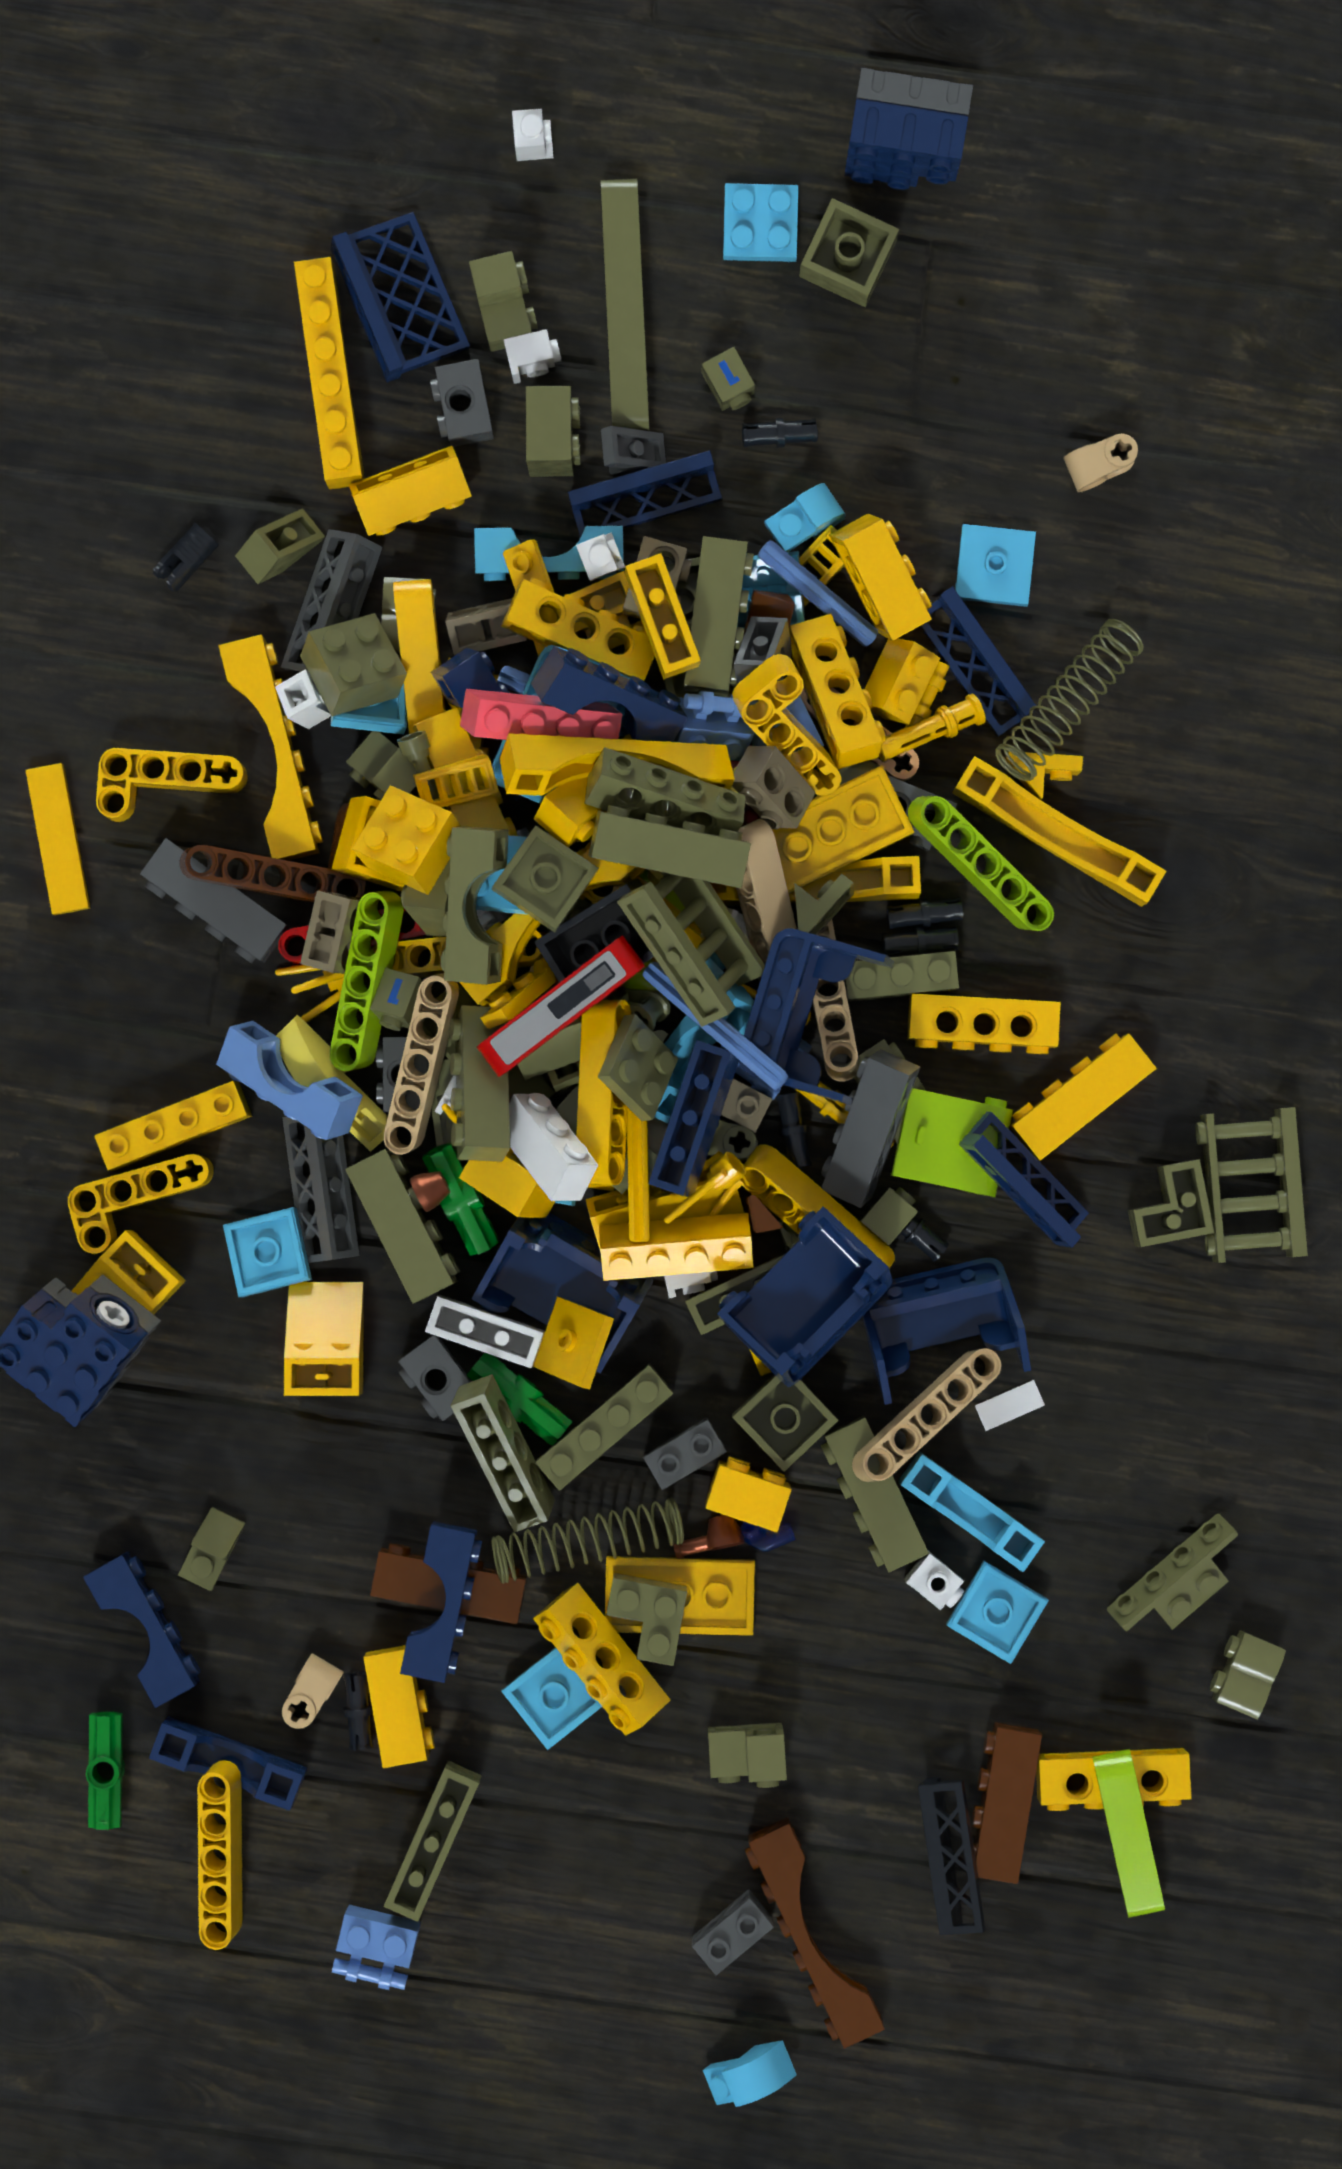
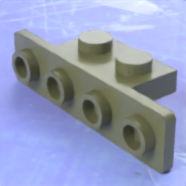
(1180, 1580)

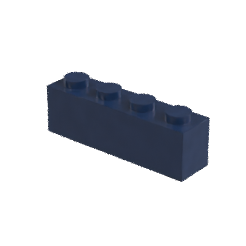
(694, 1119)

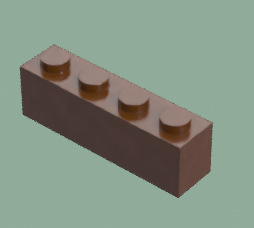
(409, 1580)
(1005, 1800)

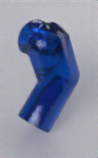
(766, 1539)

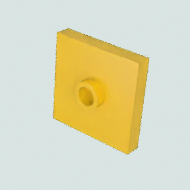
(573, 1342)

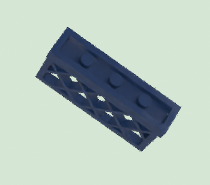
(369, 306)

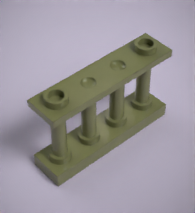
(677, 954)
(1283, 1164)

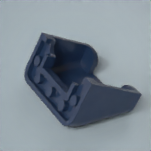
(552, 1260)
(807, 1298)

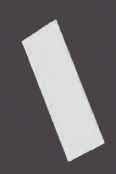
(1009, 1405)

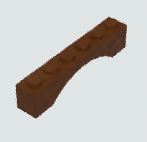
(847, 2002)

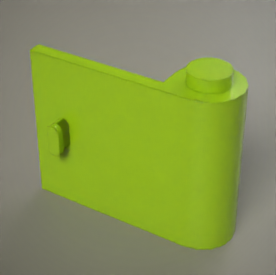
(931, 1138)

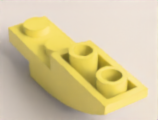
(309, 1061)

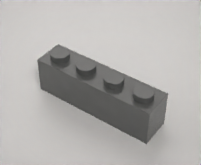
(222, 907)
(869, 1127)

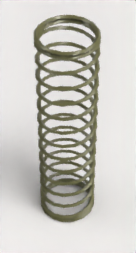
(1017, 751)
(671, 1518)

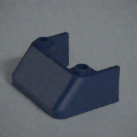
(786, 997)
(940, 1309)

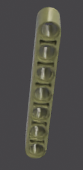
(624, 304)

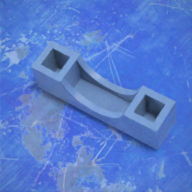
(255, 1059)

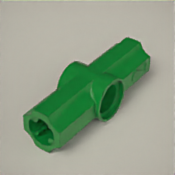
(463, 1203)
(523, 1399)
(104, 1793)

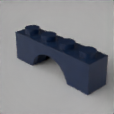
(469, 671)
(572, 682)
(449, 1554)
(122, 1587)
(197, 1749)

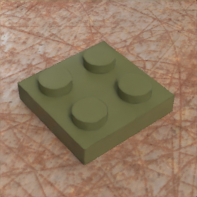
(545, 878)
(638, 1067)

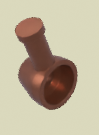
(430, 1189)
(721, 1534)

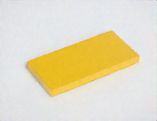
(842, 829)
(717, 1591)

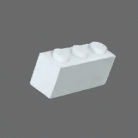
(549, 1148)
(485, 1331)

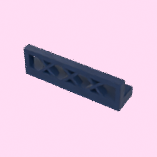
(644, 481)
(986, 654)
(1019, 1185)

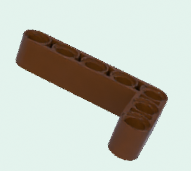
(255, 866)

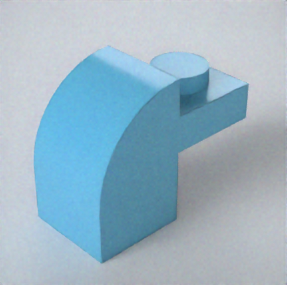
(805, 517)
(751, 2076)

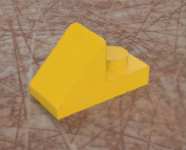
(1058, 766)

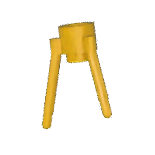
(333, 980)
(725, 1172)

